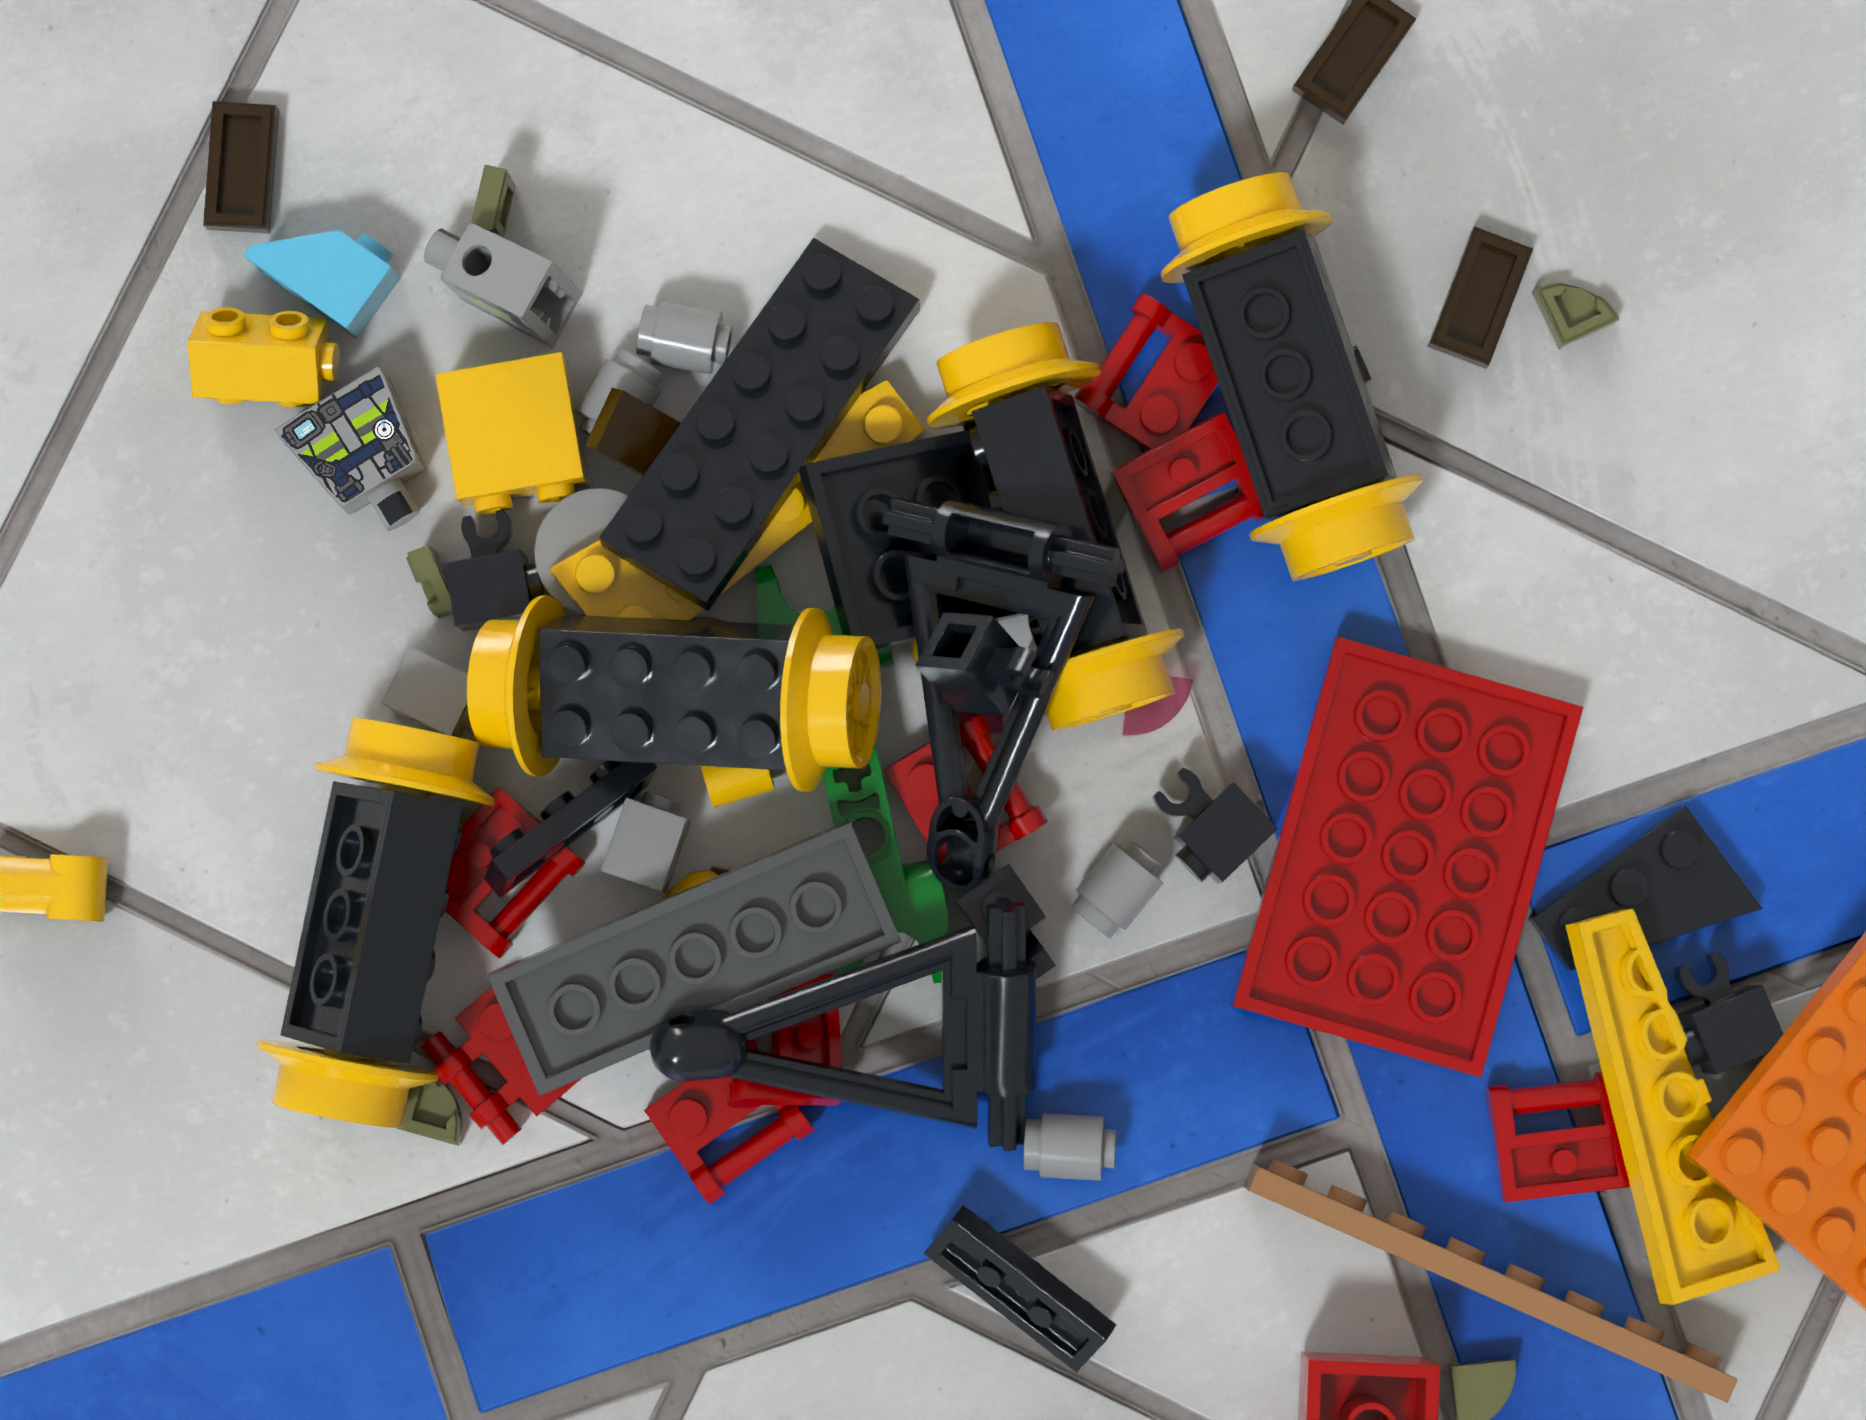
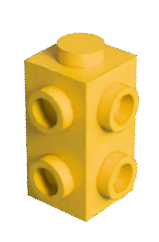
(261, 357)

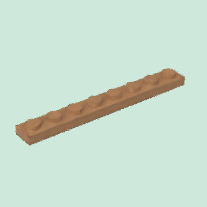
(1516, 1288)

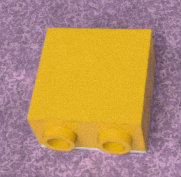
(512, 432)

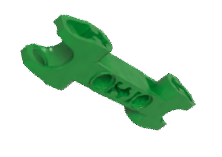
(909, 890)

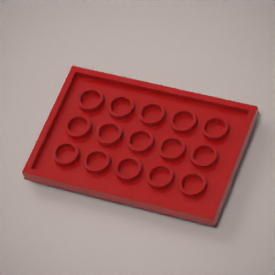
(1407, 856)

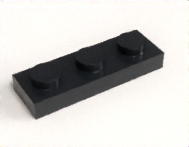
(565, 822)
(1020, 1288)

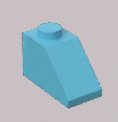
(330, 274)

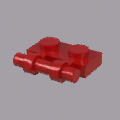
(492, 1037)

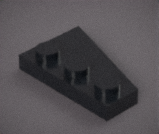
(1666, 875)

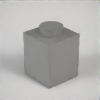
(430, 693)
(647, 841)

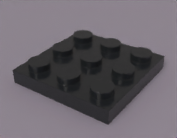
(859, 556)

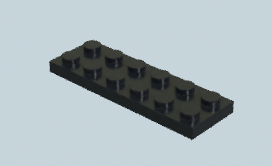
(760, 423)

